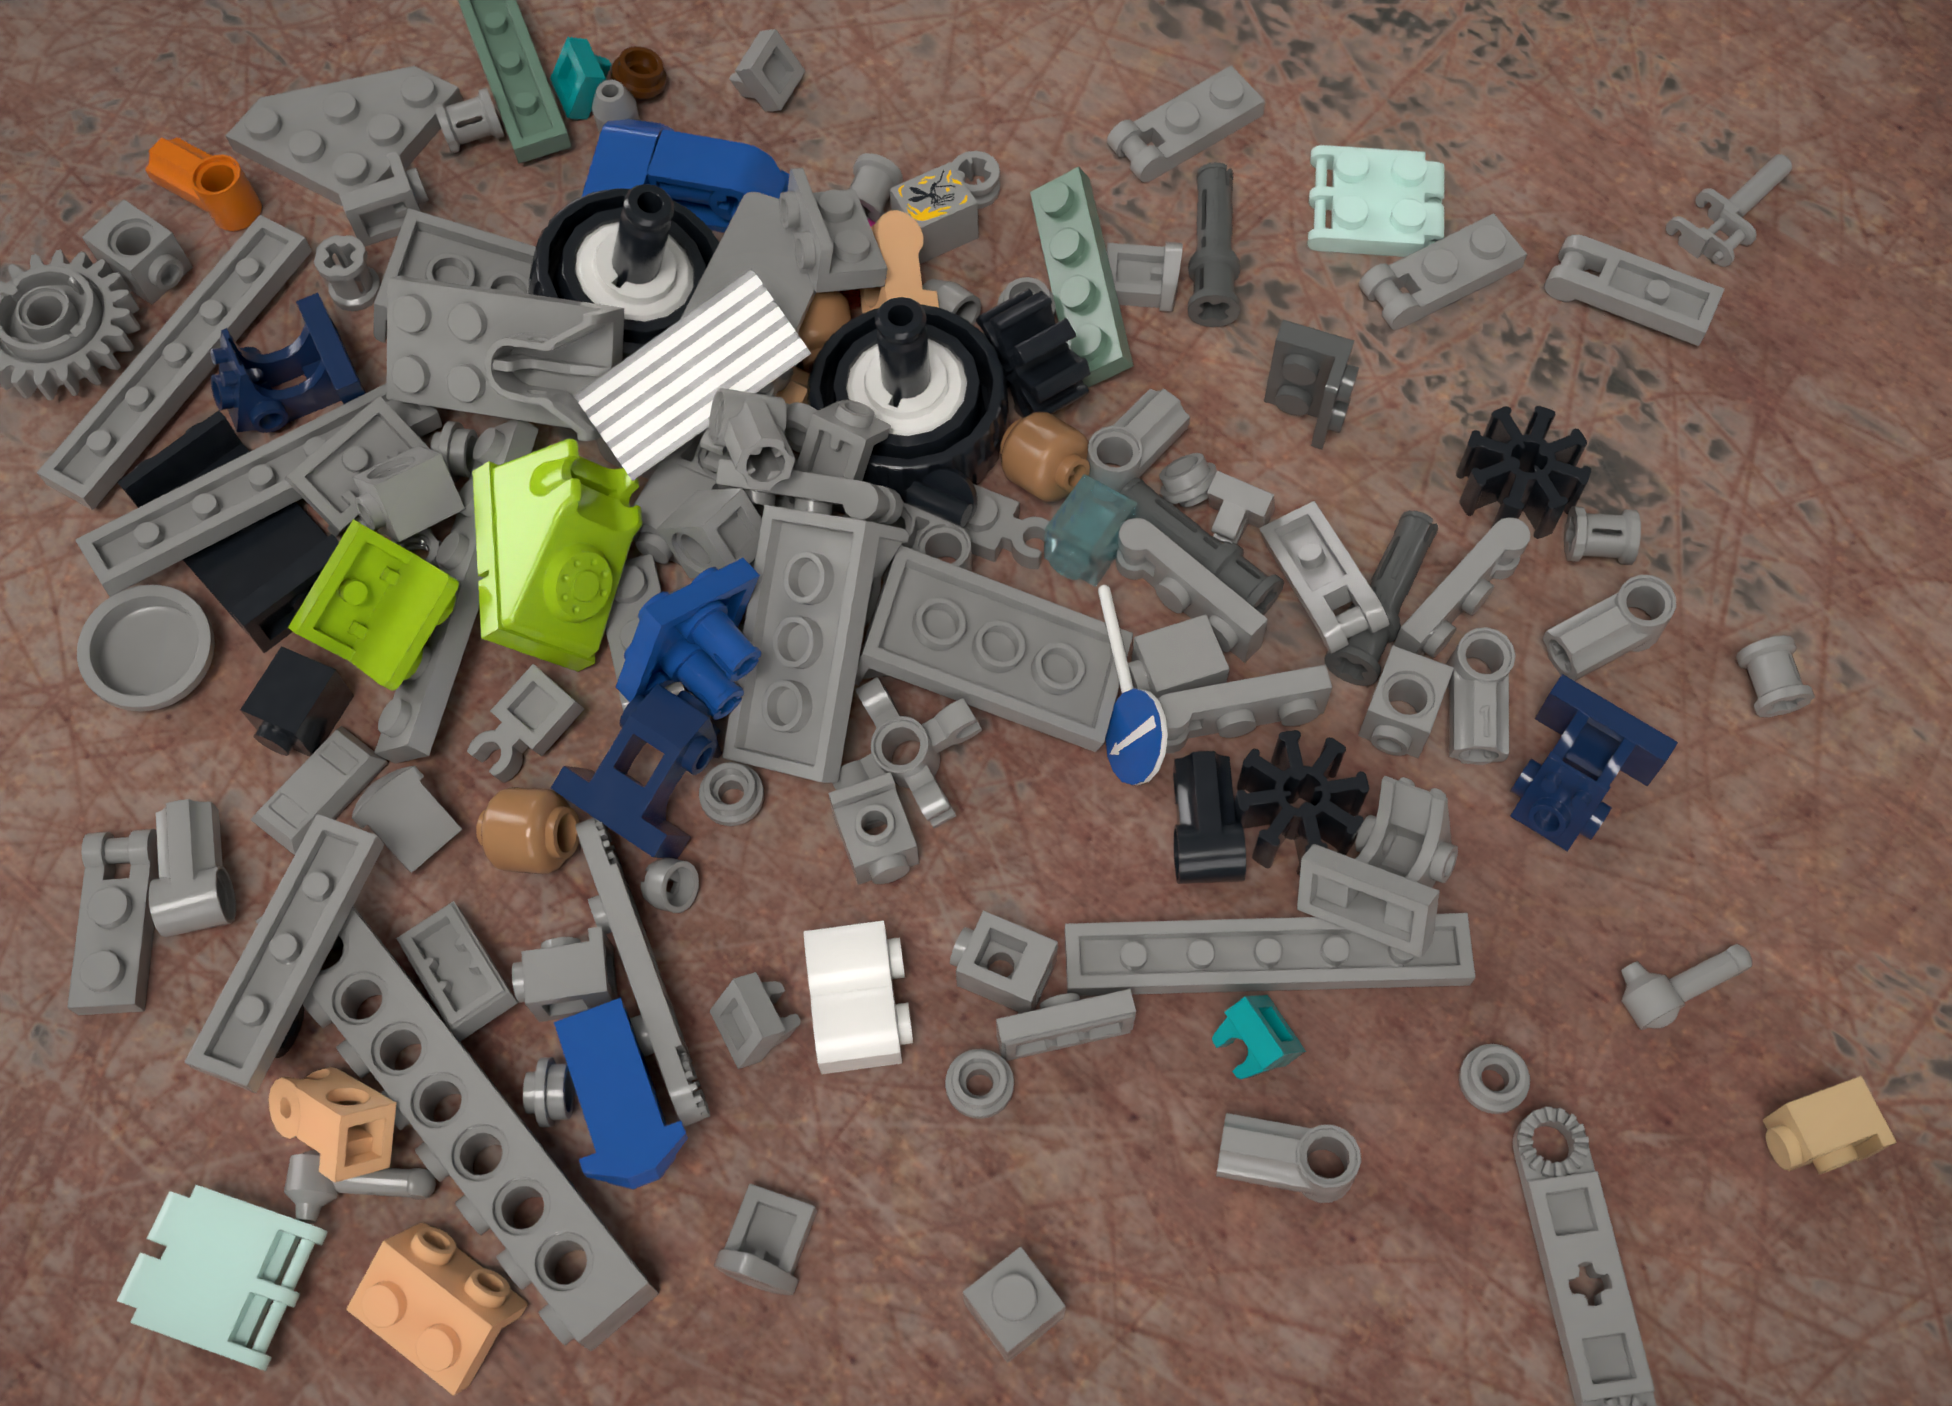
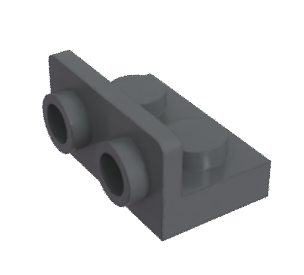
(1312, 377)

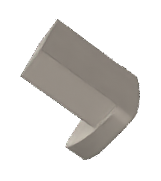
(1146, 274)
(405, 817)
(767, 1241)

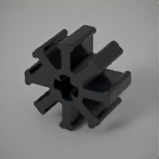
(1035, 353)
(1523, 470)
(1275, 788)

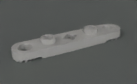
(657, 1025)
(1572, 1232)

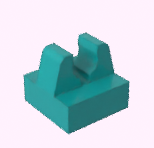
(578, 76)
(1264, 1032)

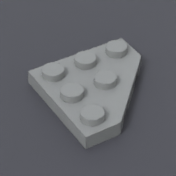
(340, 131)

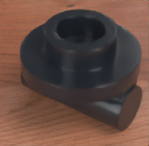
(945, 495)

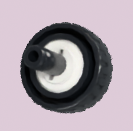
(626, 253)
(925, 378)

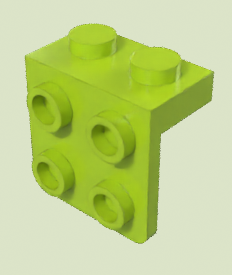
(376, 605)

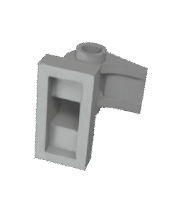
(1390, 883)

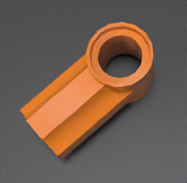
(206, 181)

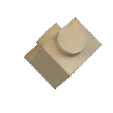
(1828, 1128)

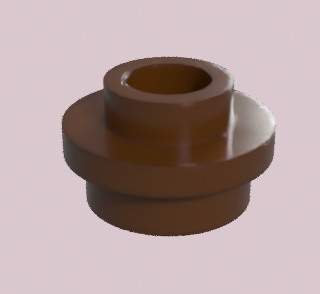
(640, 72)

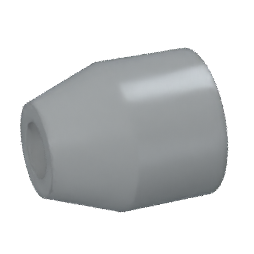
(613, 103)
(955, 299)

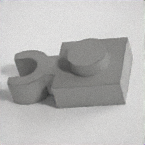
(998, 528)
(532, 716)

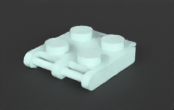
(1378, 201)
(220, 1274)

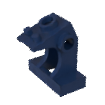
(249, 377)
(1595, 744)
(637, 812)

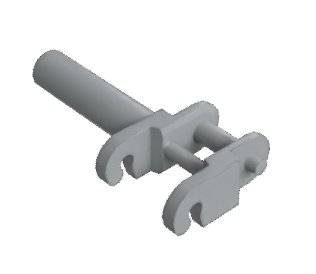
(1729, 215)

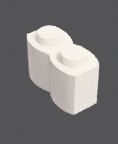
(854, 997)

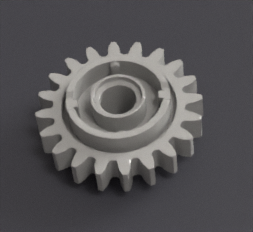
(62, 324)

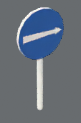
(1137, 724)

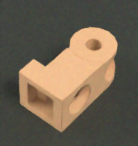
(899, 243)
(336, 1118)

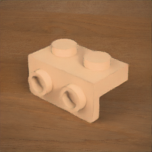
(435, 1304)

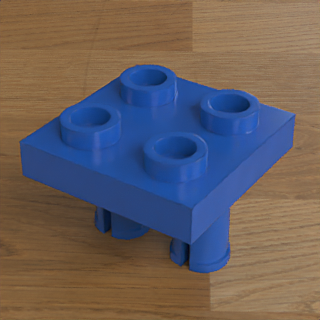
(695, 640)

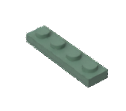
(515, 78)
(1081, 273)

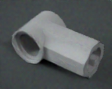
(753, 432)
(1136, 439)
(1610, 628)
(1480, 700)
(192, 883)
(1278, 1153)

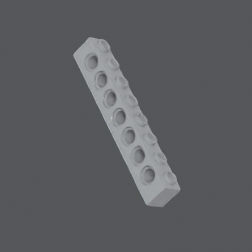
(612, 1283)

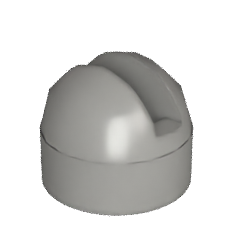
(683, 889)

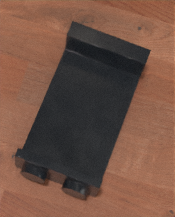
(257, 571)

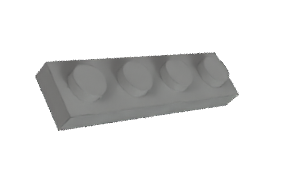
(285, 953)

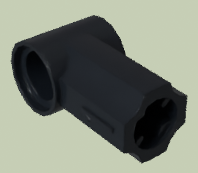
(1207, 838)

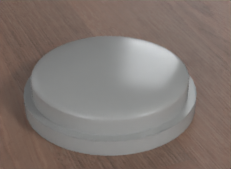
(145, 648)

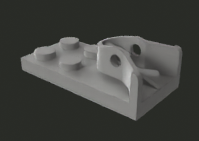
(452, 254)
(498, 351)
(809, 623)
(992, 648)

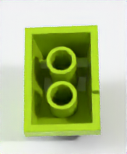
(551, 551)

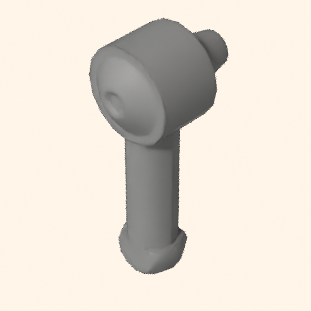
(1657, 1000)
(313, 1190)

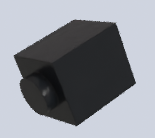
(296, 703)

